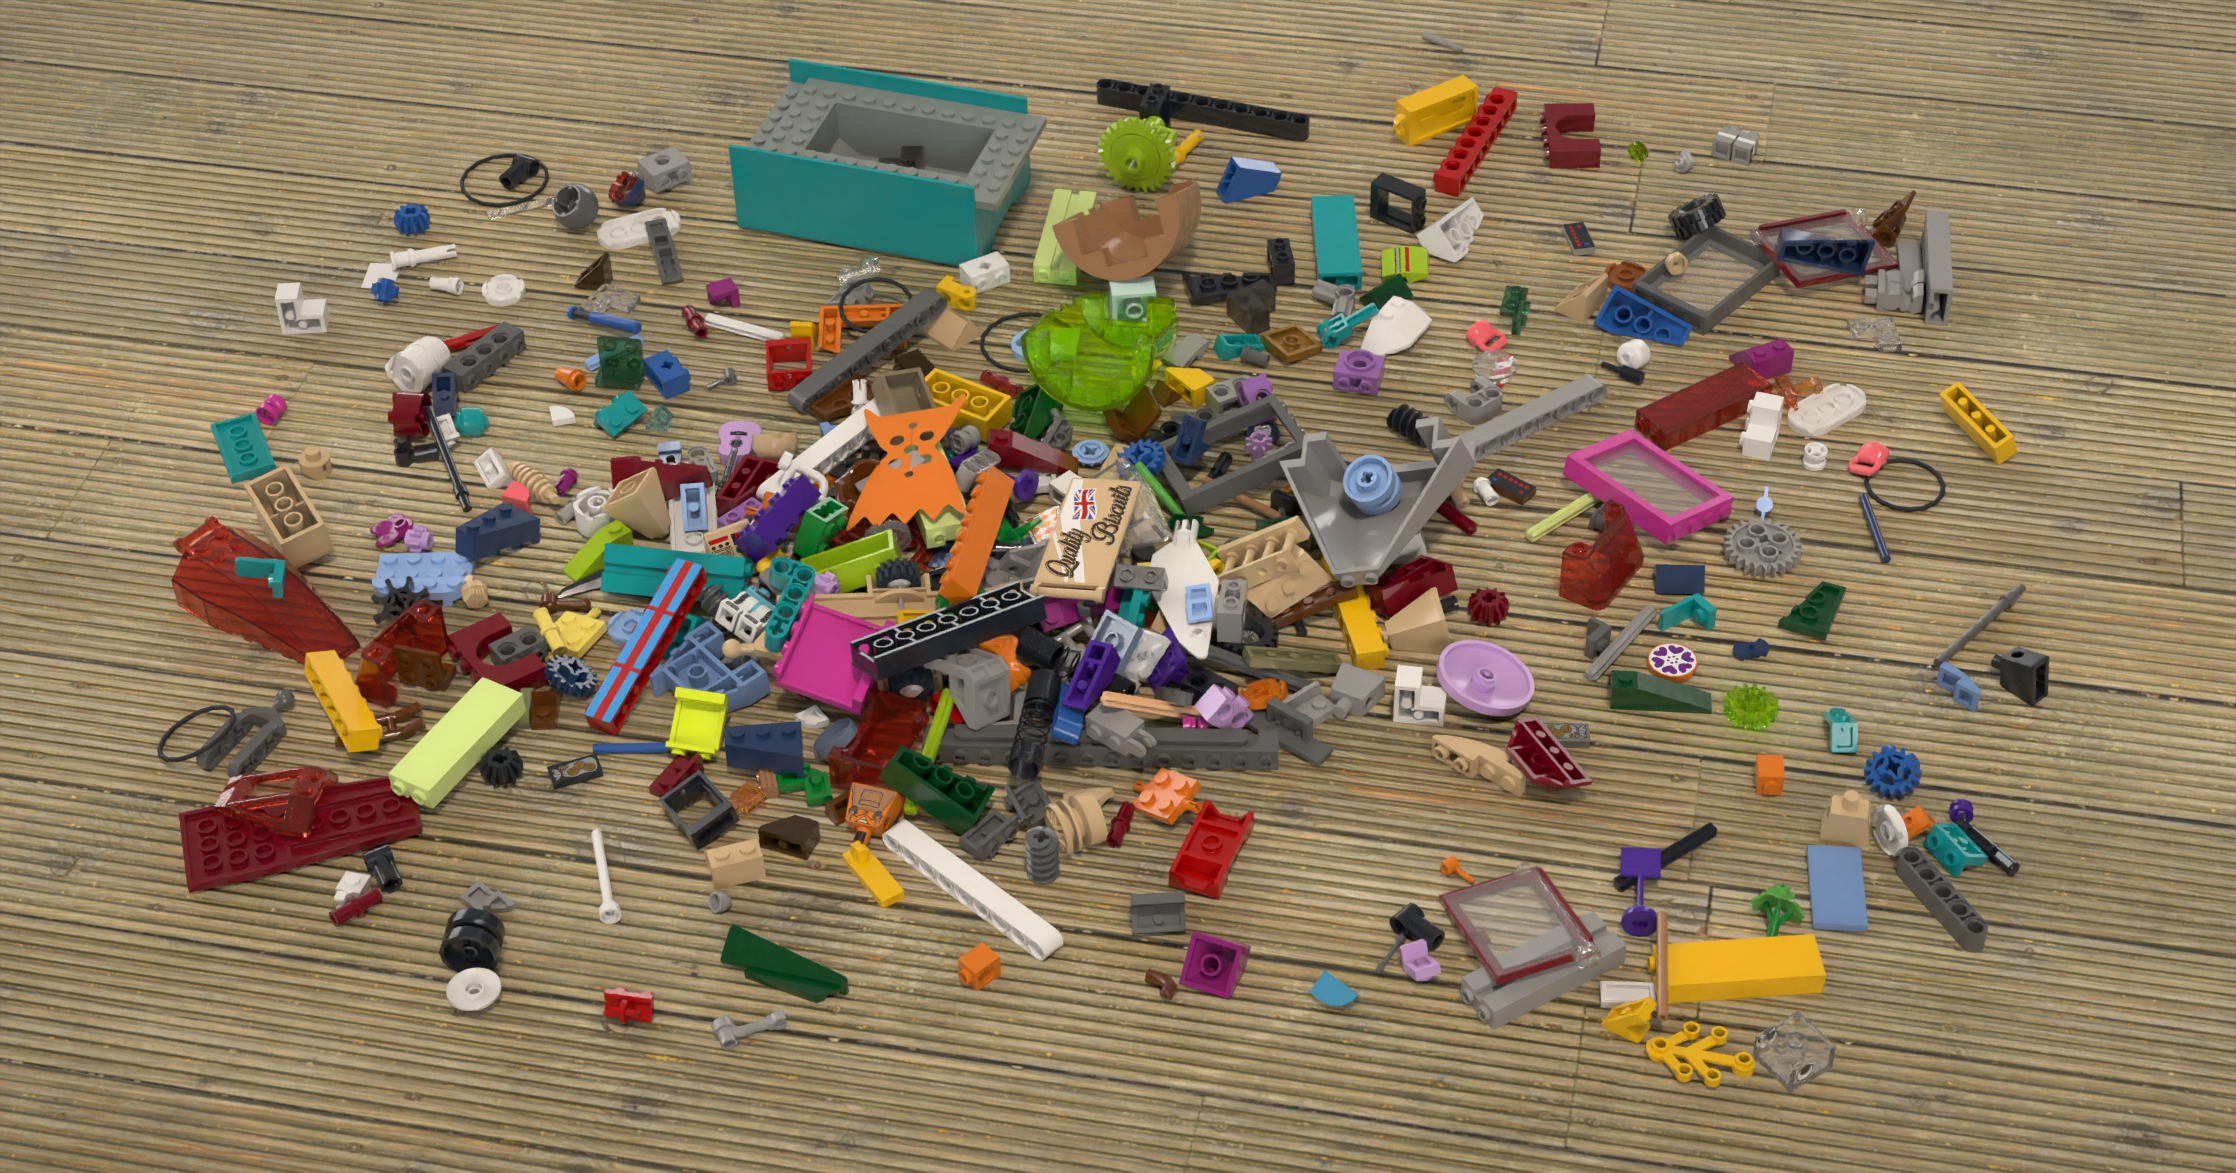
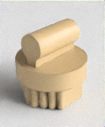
(474, 592)

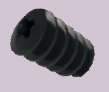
(1404, 421)

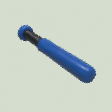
(610, 321)

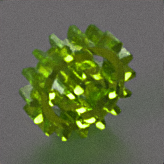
(1750, 706)

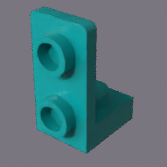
(264, 568)
(1693, 606)
(1842, 730)

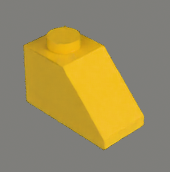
(1189, 383)

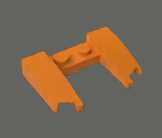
(832, 325)

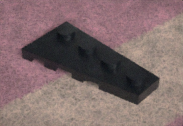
(1210, 289)

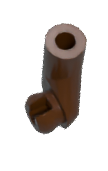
(1162, 980)

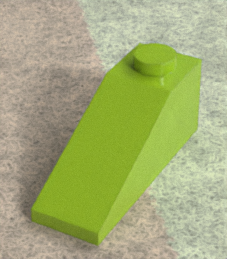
(591, 555)

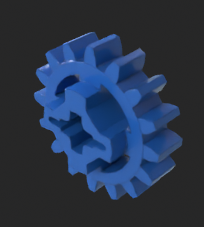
(1148, 453)
(1885, 779)

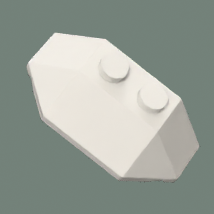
(1395, 327)

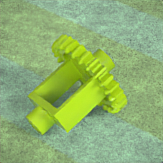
(1138, 152)

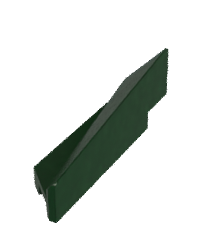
(780, 967)

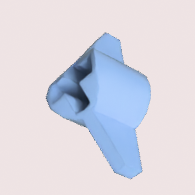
(1764, 505)

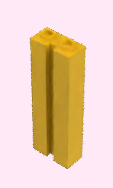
(1742, 968)

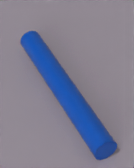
(607, 748)

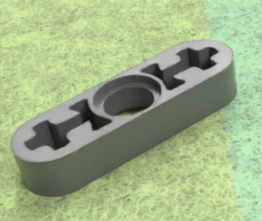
(1173, 695)

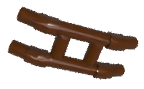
(390, 720)

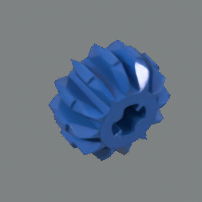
(412, 219)

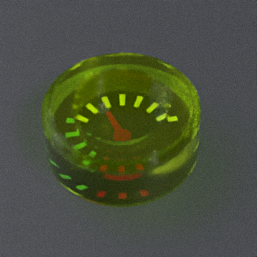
(1638, 151)

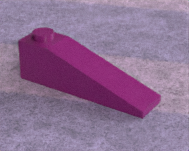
(1064, 612)

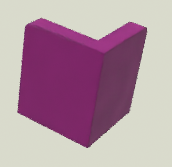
(723, 290)

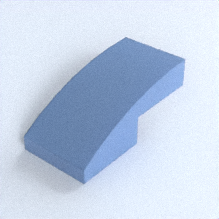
(1964, 689)

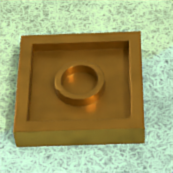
(1291, 343)

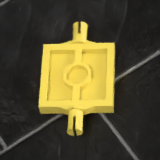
(579, 632)

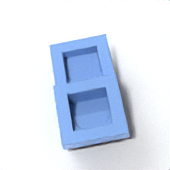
(1199, 603)

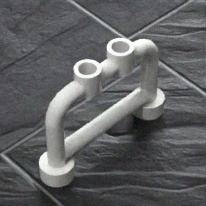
(791, 467)

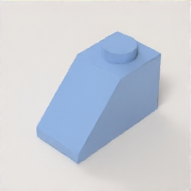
(694, 506)

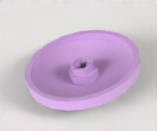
(1485, 677)

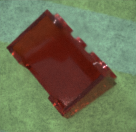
(417, 627)

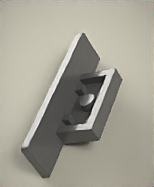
(1294, 730)

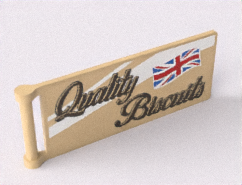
(1086, 539)

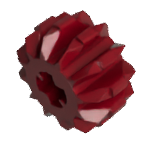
(1488, 606)

